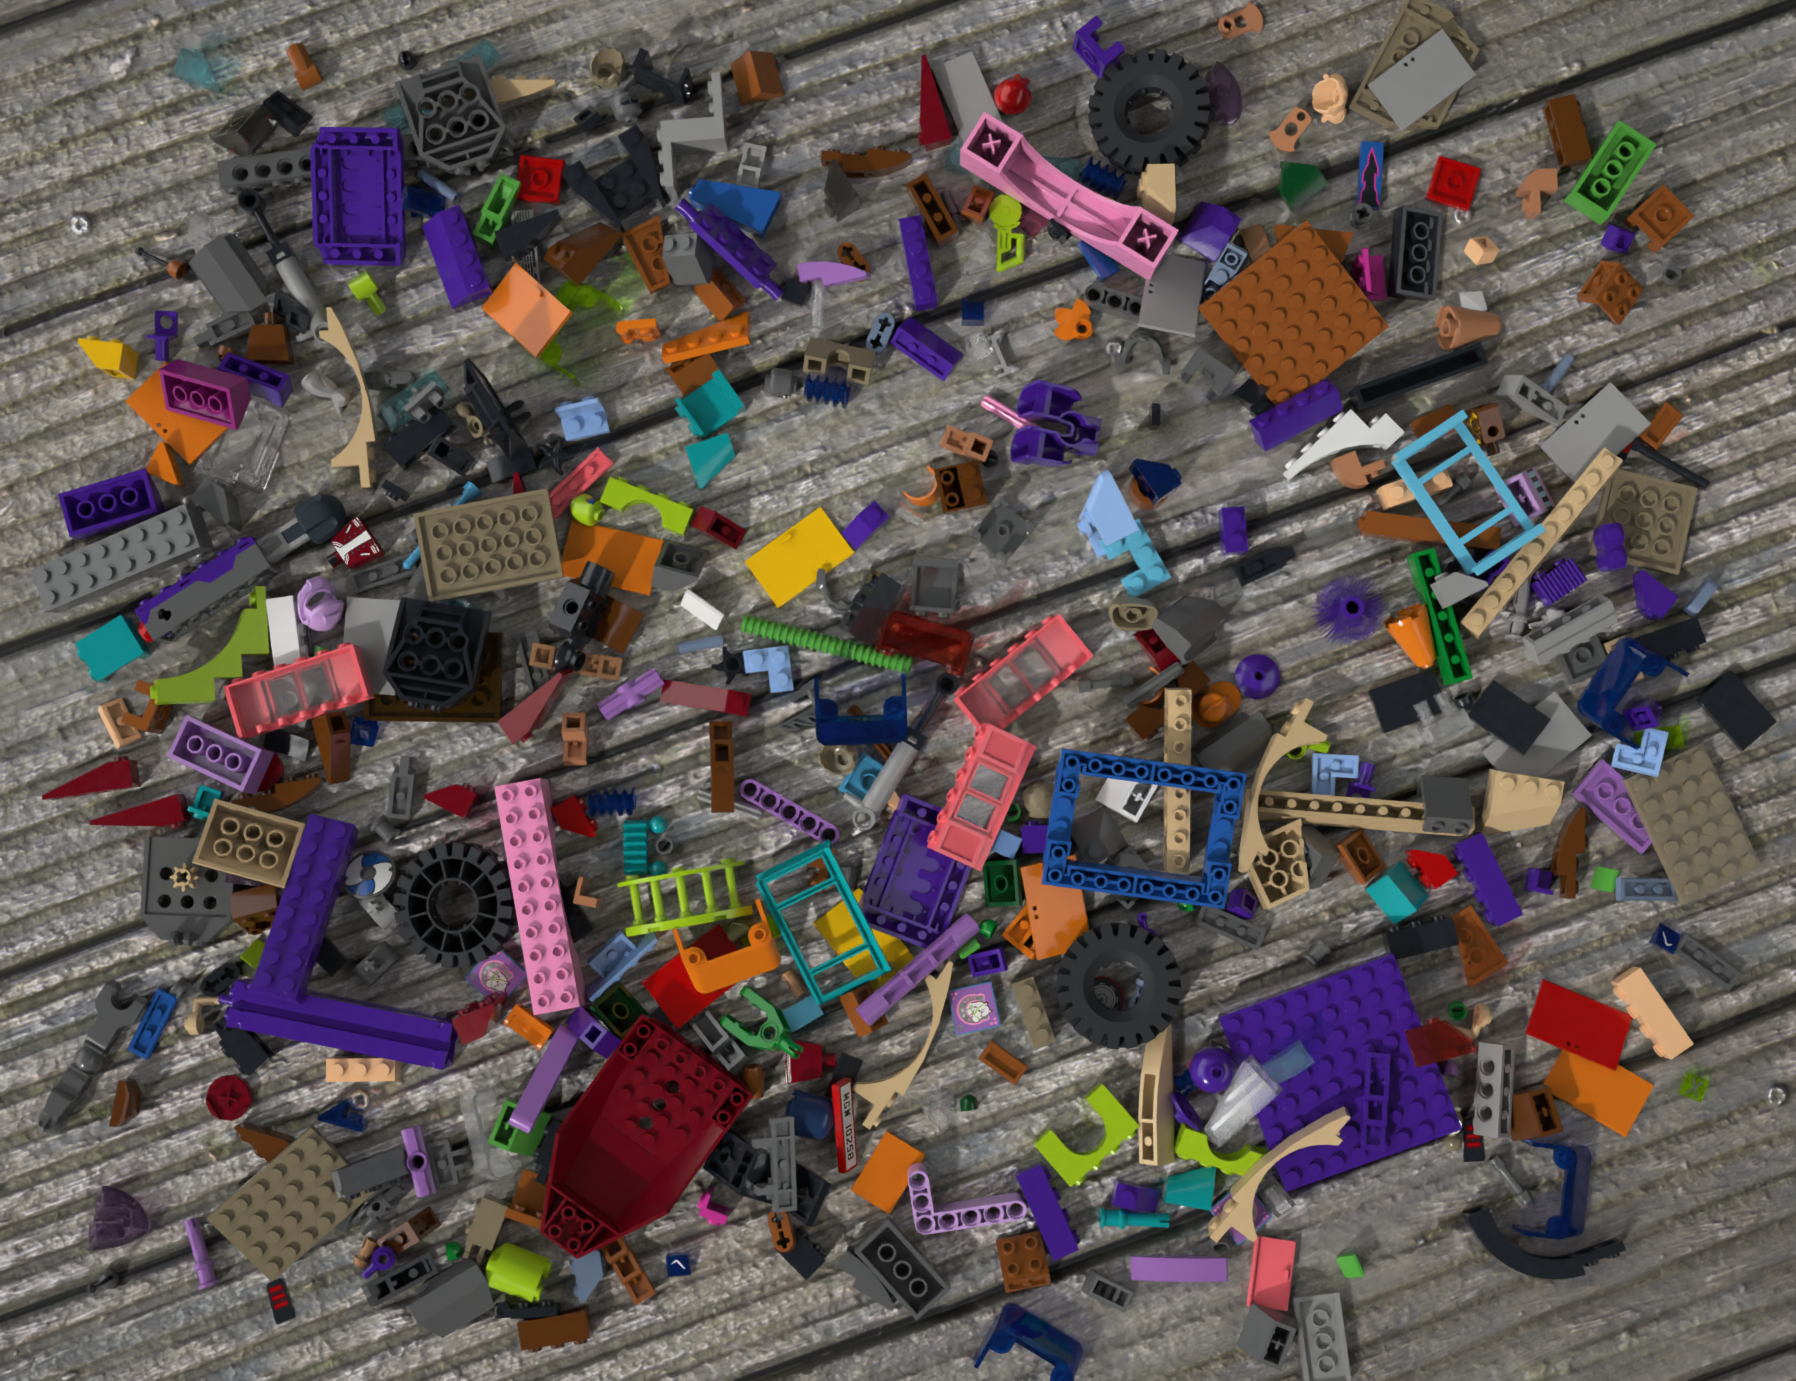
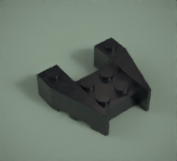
(622, 188)

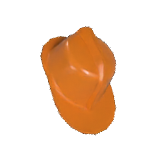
(1216, 704)

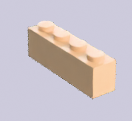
(1651, 1012)

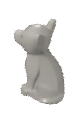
(322, 386)

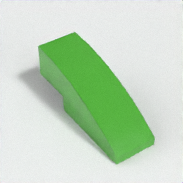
(496, 210)

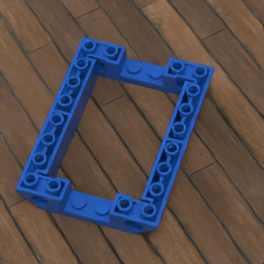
(1203, 891)

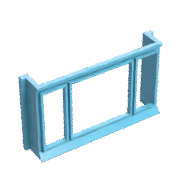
(1436, 517)

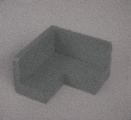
(1319, 855)

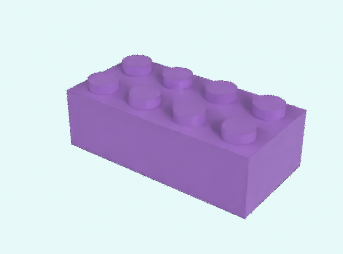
(220, 754)

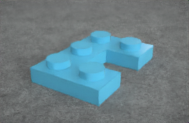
(1150, 565)

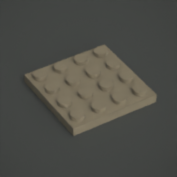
(1653, 519)

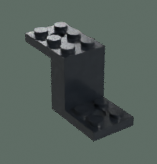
(752, 1166)

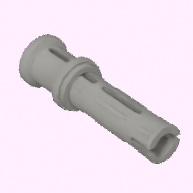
(1518, 617)

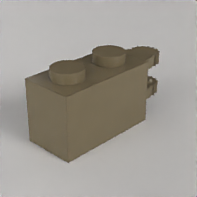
(486, 1225)

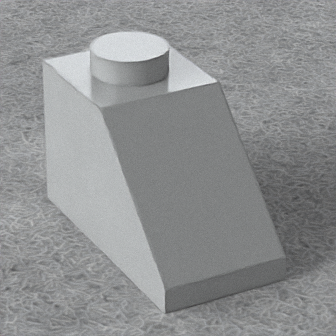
(1455, 587)

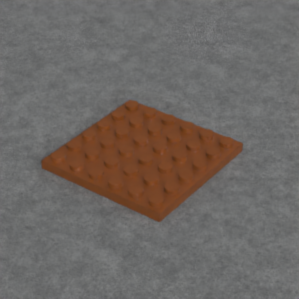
(1293, 315)

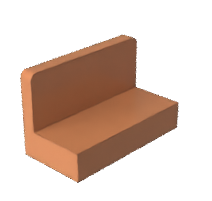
(584, 899)

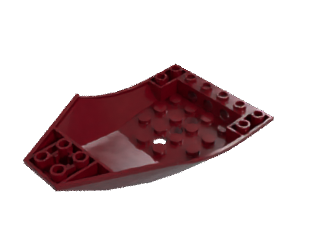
(610, 1170)

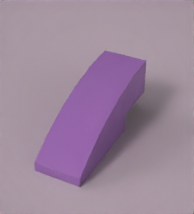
(830, 273)

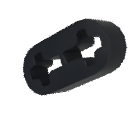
(218, 975)

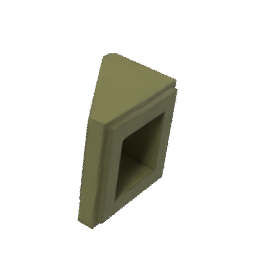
(737, 928)

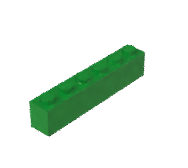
(1446, 635)

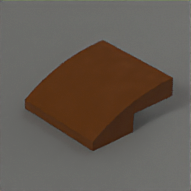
(618, 625)

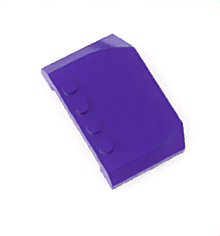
(358, 196)
(910, 885)

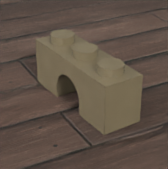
(826, 354)
(1033, 1012)

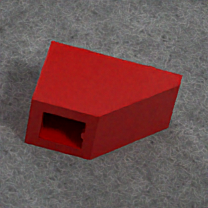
(573, 817)
(1433, 867)

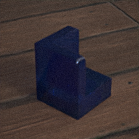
(972, 313)

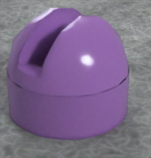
(1448, 1068)

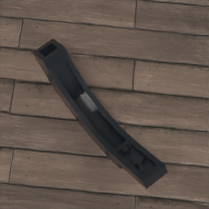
(1546, 1267)

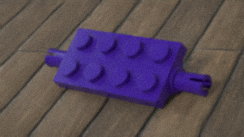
(732, 245)

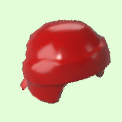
(1013, 95)

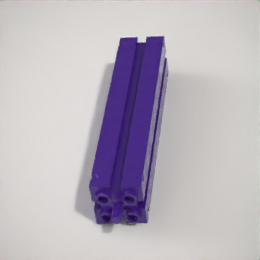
(345, 1025)

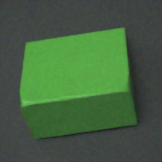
(1604, 879)
(968, 948)
(1350, 1265)

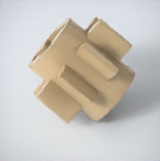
(192, 877)

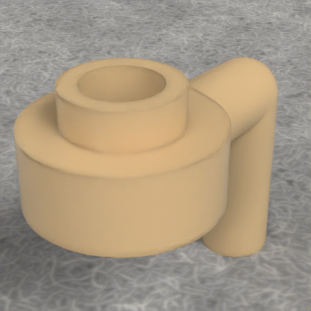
(1481, 1017)
(195, 1021)

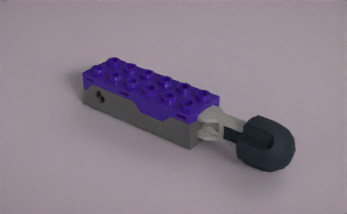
(235, 572)

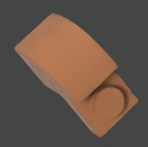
(1537, 184)
(966, 445)
(1352, 474)
(576, 738)

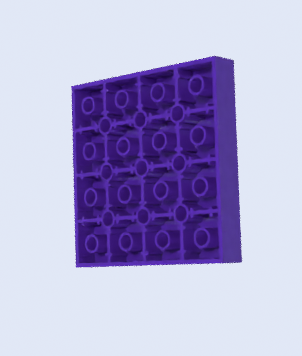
(1337, 1023)

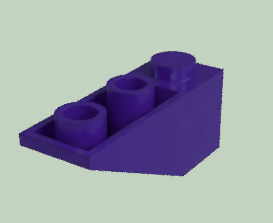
(593, 1032)

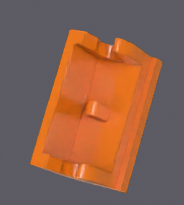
(529, 1026)

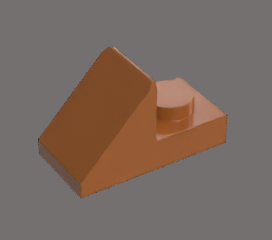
(977, 204)
(823, 872)

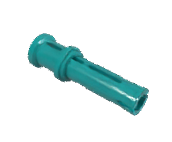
(1121, 1219)

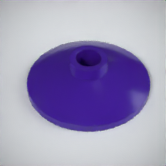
(1246, 680)
(1185, 1112)

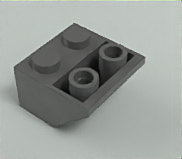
(1267, 1335)

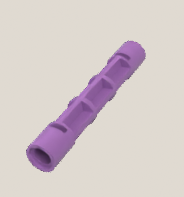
(917, 969)

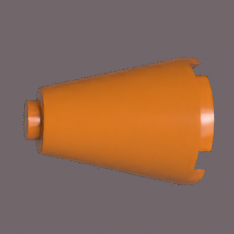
(1414, 634)

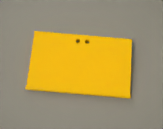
(793, 558)
(842, 935)

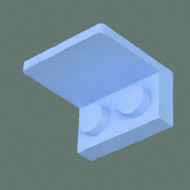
(583, 418)

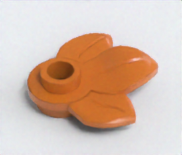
(1072, 319)

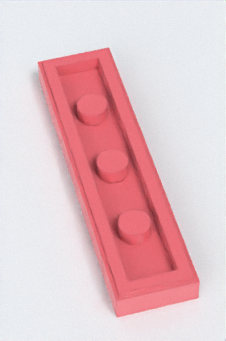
(579, 481)

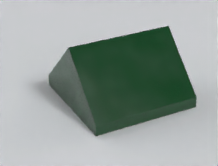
(1002, 883)
(618, 1010)

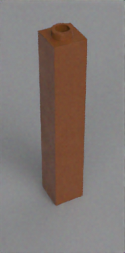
(1423, 531)

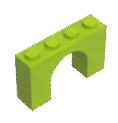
(1073, 1164)

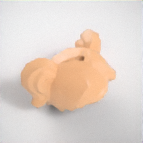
(1330, 98)

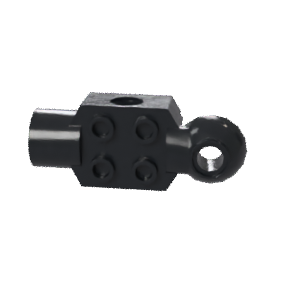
(579, 613)

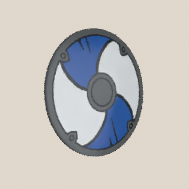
(369, 874)

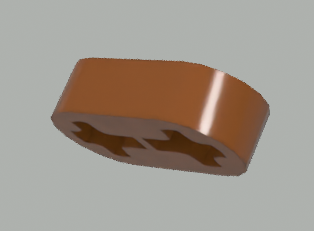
(856, 255)
(787, 1229)

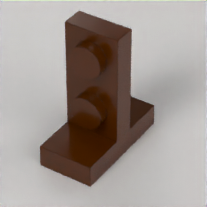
(411, 1231)

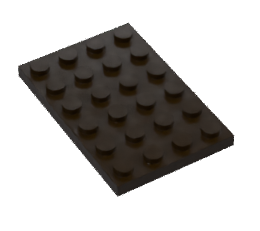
(480, 707)

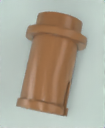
(793, 982)
(365, 1252)

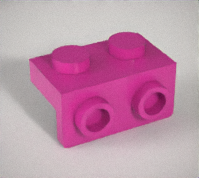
(714, 1212)

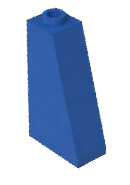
(745, 206)

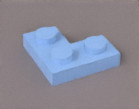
(773, 660)
(1647, 758)
(1327, 767)

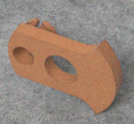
(1252, 17)
(1281, 139)

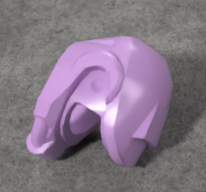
(326, 612)

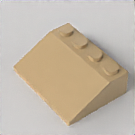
(249, 843)

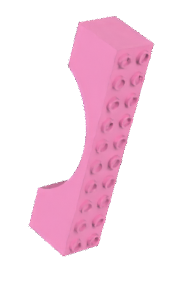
(1017, 169)
(546, 941)

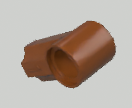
(305, 70)

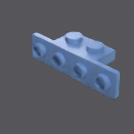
(615, 958)

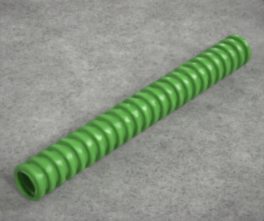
(824, 643)

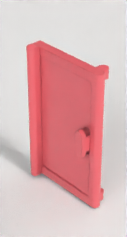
(1268, 1280)

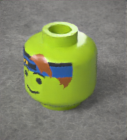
(587, 509)

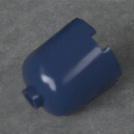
(811, 1115)

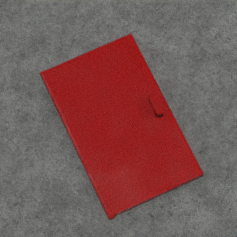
(673, 987)
(1574, 1020)

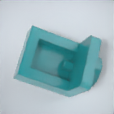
(204, 801)

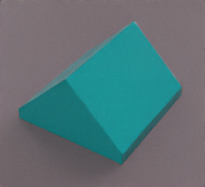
(1397, 892)

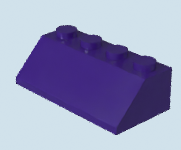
(457, 257)
(110, 504)

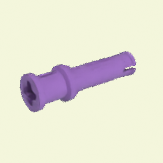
(203, 1264)

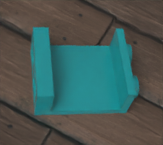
(710, 406)
(111, 648)

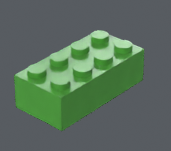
(1609, 172)

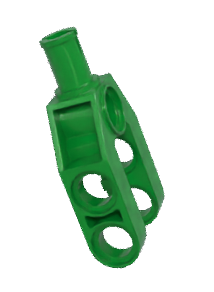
(775, 1021)

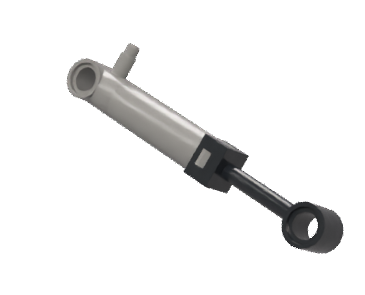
(287, 264)
(898, 761)

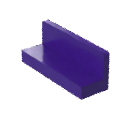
(926, 348)

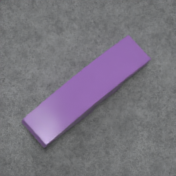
(1179, 1268)

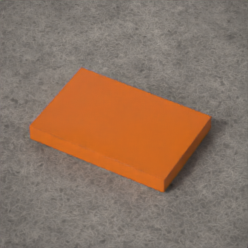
(886, 1172)

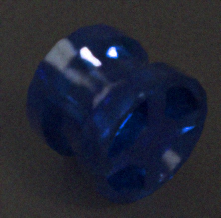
(1185, 1083)

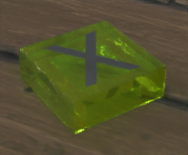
(1693, 1087)

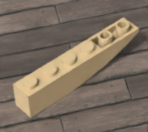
(509, 90)
(1156, 1102)

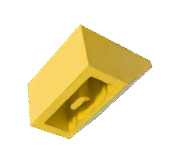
(111, 356)

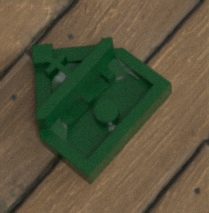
(1299, 183)

